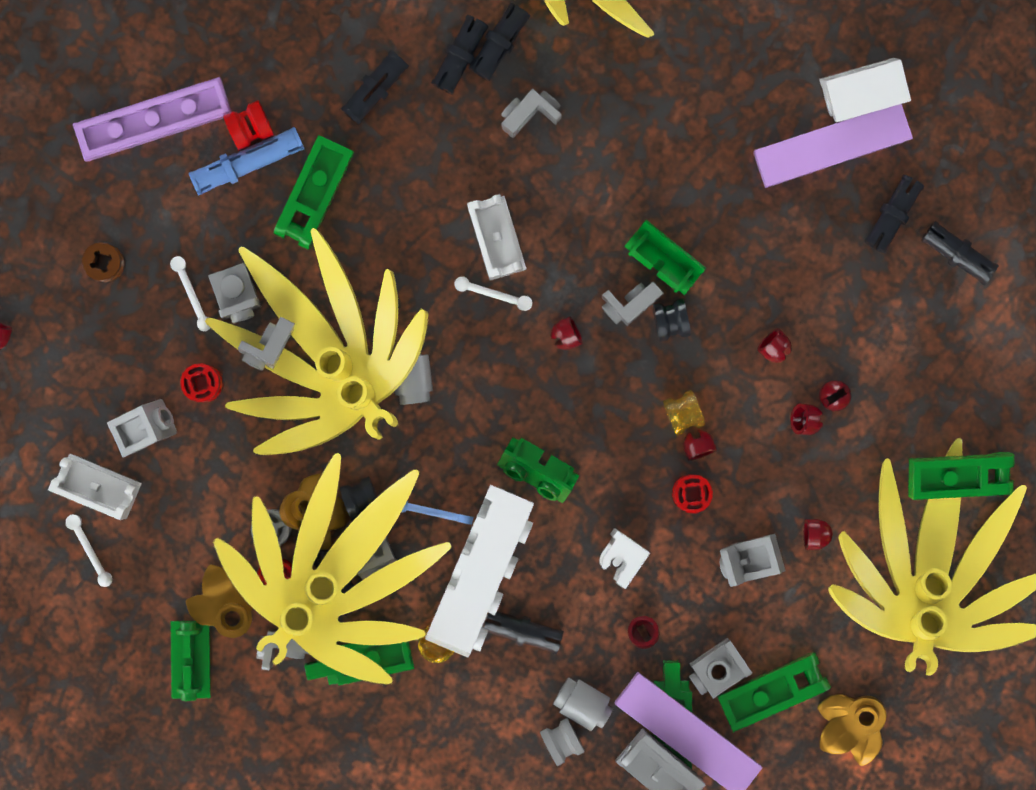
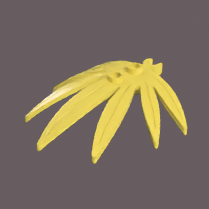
(346, 376)
(312, 600)
(929, 601)

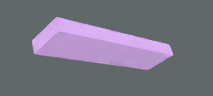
(152, 119)
(832, 145)
(687, 734)

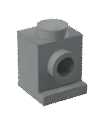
(721, 654)

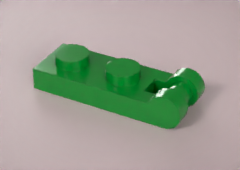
(314, 190)
(960, 476)
(772, 692)

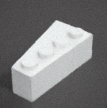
(479, 572)

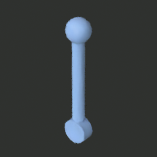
(438, 513)

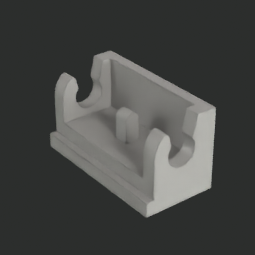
(657, 766)

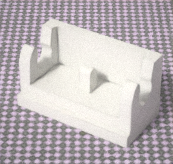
(865, 89)
(496, 237)
(95, 487)
(625, 552)

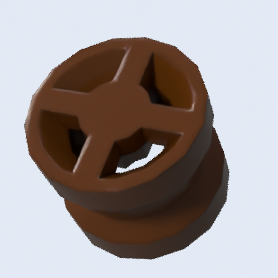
(109, 260)

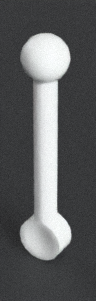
(179, 265)
(523, 303)
(74, 523)

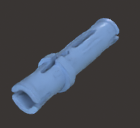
(252, 158)

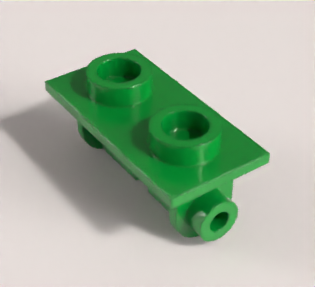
(658, 251)
(521, 464)
(190, 660)

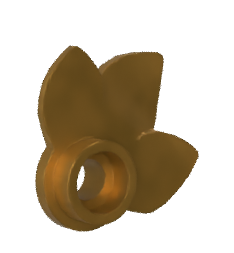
(293, 518)
(217, 600)
(848, 731)

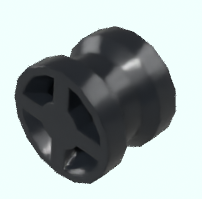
(671, 320)
(358, 496)

